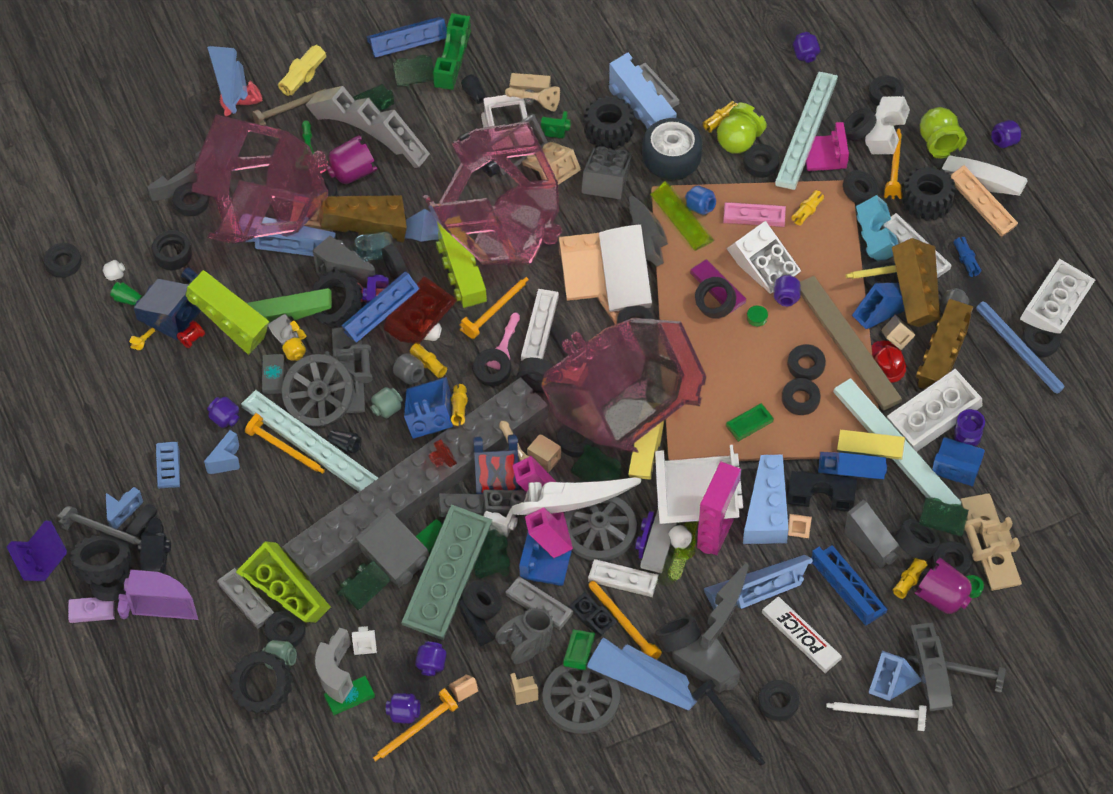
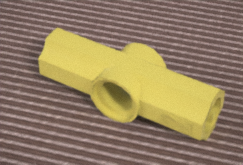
(302, 70)

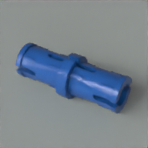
(967, 256)

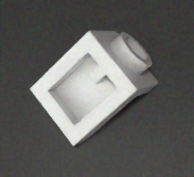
(502, 524)

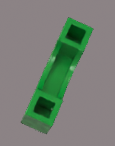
(449, 64)

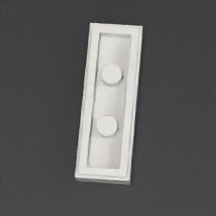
(623, 578)

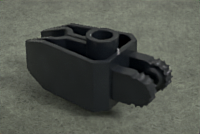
(154, 547)

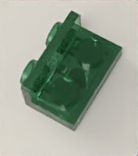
(413, 71)
(379, 96)
(596, 466)
(943, 516)
(493, 556)
(364, 585)

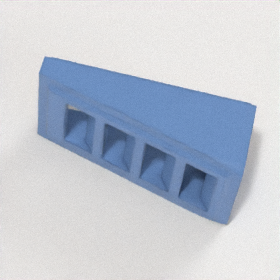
(168, 451)

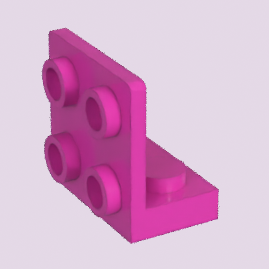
(829, 151)

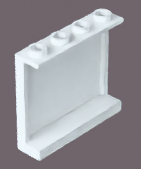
(684, 484)

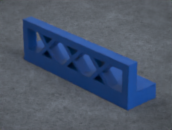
(407, 36)
(380, 307)
(846, 588)

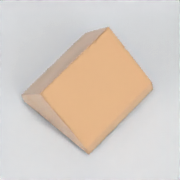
(799, 526)
(463, 687)

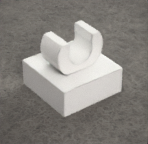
(364, 641)

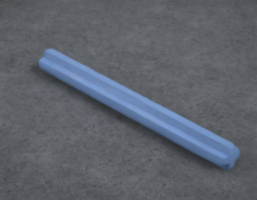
(1020, 347)

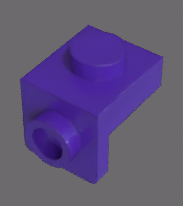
(374, 282)

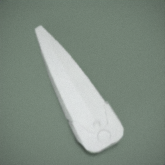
(564, 497)

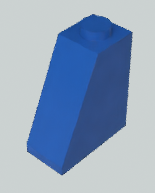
(879, 304)
(852, 465)

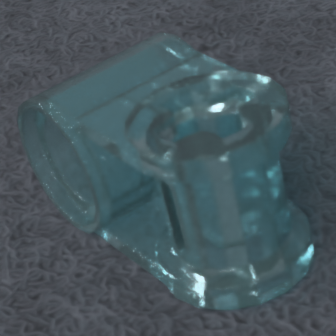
(373, 245)

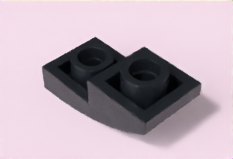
(592, 615)

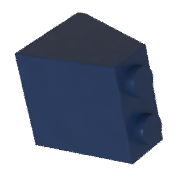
(166, 308)

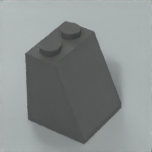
(393, 548)

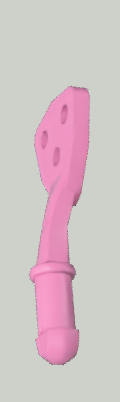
(509, 330)

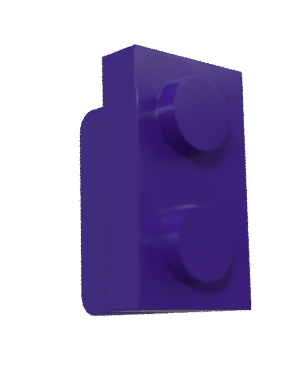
(39, 555)

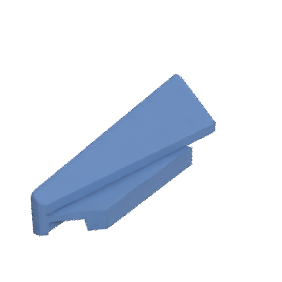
(229, 75)
(298, 243)
(766, 582)
(642, 673)

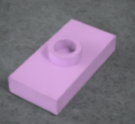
(90, 610)

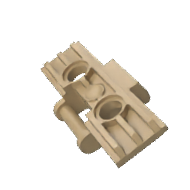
(996, 541)

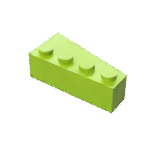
(462, 273)
(228, 311)
(284, 582)

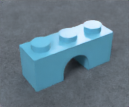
(872, 216)

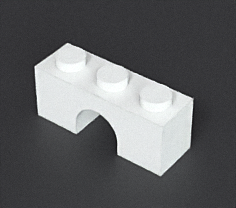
(883, 136)

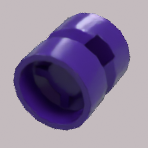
(969, 427)

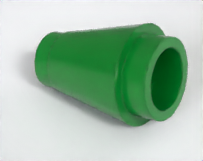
(123, 293)

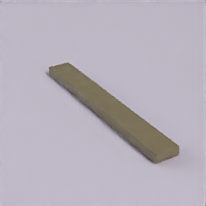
(849, 344)

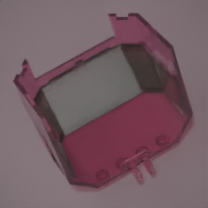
(624, 380)

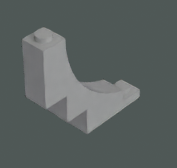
(363, 114)

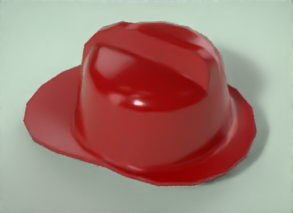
(889, 360)

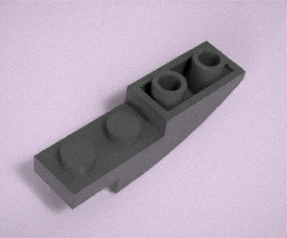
(652, 230)
(490, 500)
(932, 666)

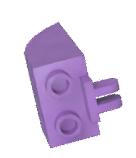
(155, 595)

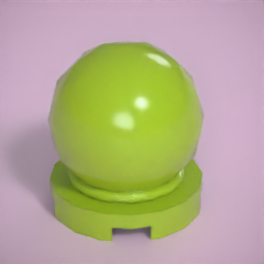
(740, 129)
(942, 132)

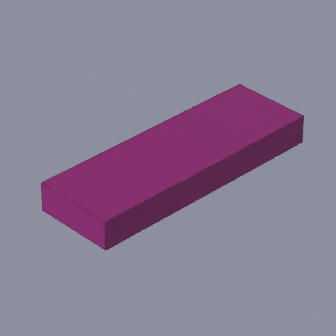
(706, 270)

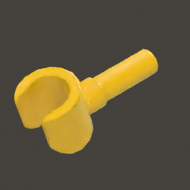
(138, 343)

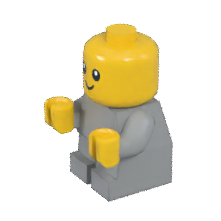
(284, 332)

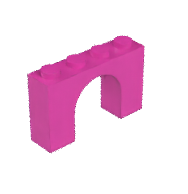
(713, 507)
(546, 528)

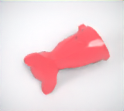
(253, 97)

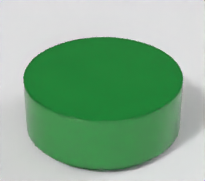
(757, 316)
(977, 586)

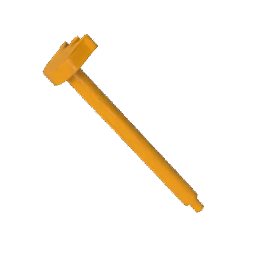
(893, 187)
(472, 329)
(254, 427)
(448, 703)

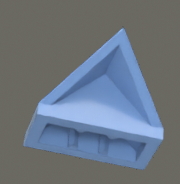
(422, 227)
(892, 677)

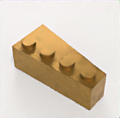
(364, 215)
(917, 280)
(945, 343)

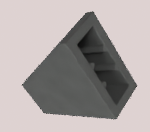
(870, 535)
(708, 664)

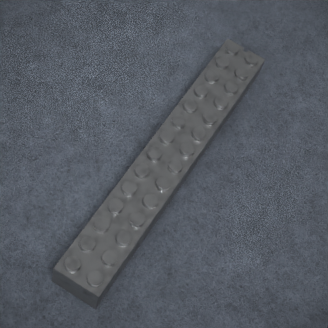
(414, 481)

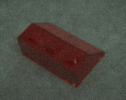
(419, 313)

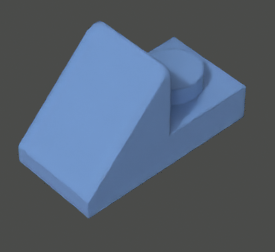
(223, 457)
(120, 510)

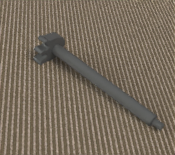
(70, 515)
(974, 670)

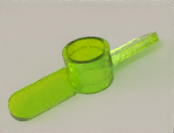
(681, 555)

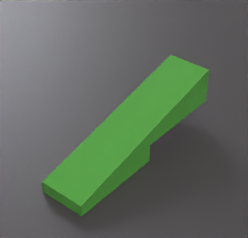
(294, 305)

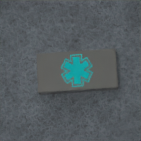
(272, 373)

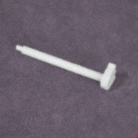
(920, 714)

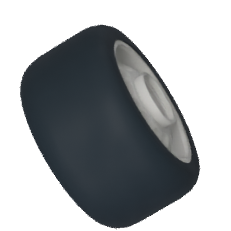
(672, 148)

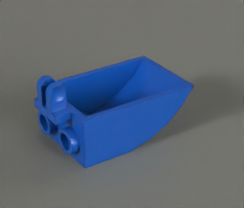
(428, 408)

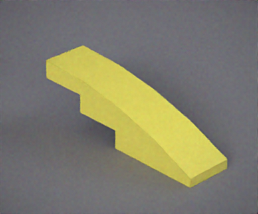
(642, 462)

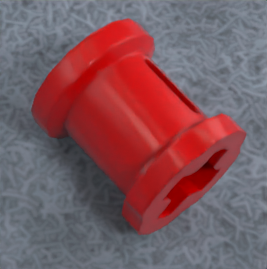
(189, 335)

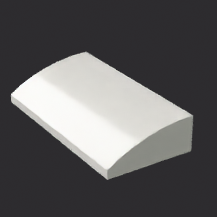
(625, 268)
(1057, 298)
(934, 410)

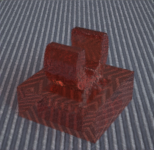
(442, 455)

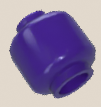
(806, 47)
(1006, 134)
(787, 290)
(223, 412)
(430, 658)
(403, 708)

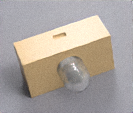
(530, 83)

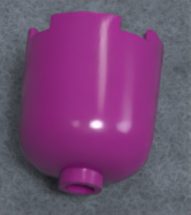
(350, 161)
(945, 588)

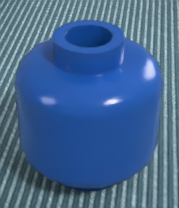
(700, 200)

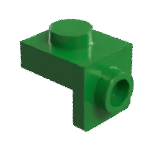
(556, 127)

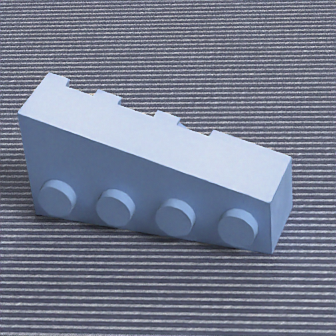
(630, 85)
(768, 509)

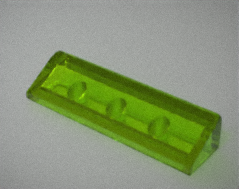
(681, 216)

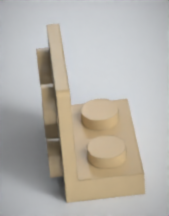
(560, 158)

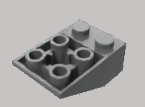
(606, 172)
(333, 256)

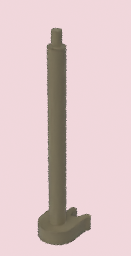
(259, 117)

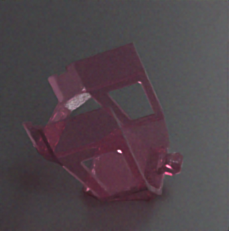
(291, 187)
(520, 218)

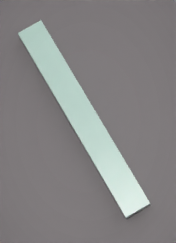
(806, 131)
(877, 423)
(309, 441)

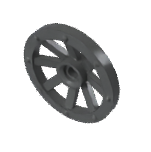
(314, 387)
(601, 529)
(580, 699)

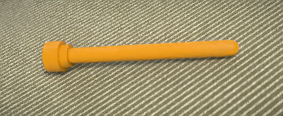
(647, 648)

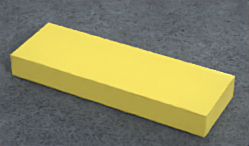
(871, 444)

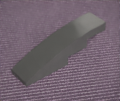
(726, 601)

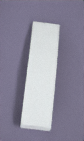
(991, 177)

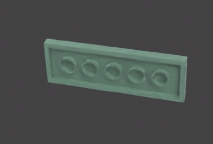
(447, 572)

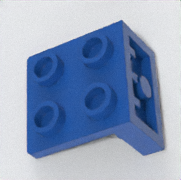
(958, 461)
(540, 566)

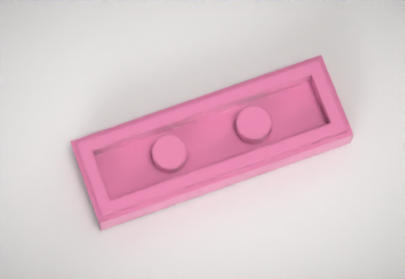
(754, 214)

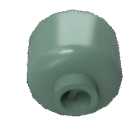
(386, 402)
(283, 650)

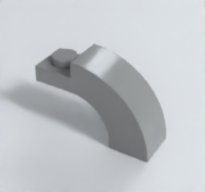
(333, 679)

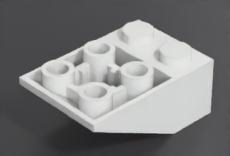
(763, 256)

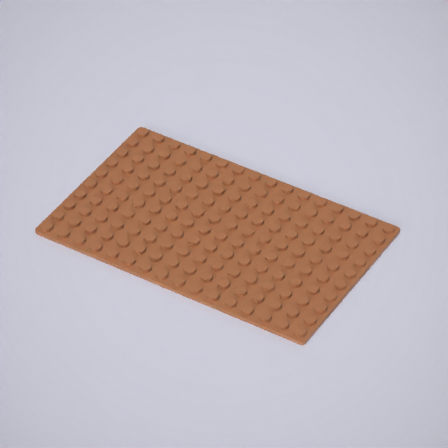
(750, 362)

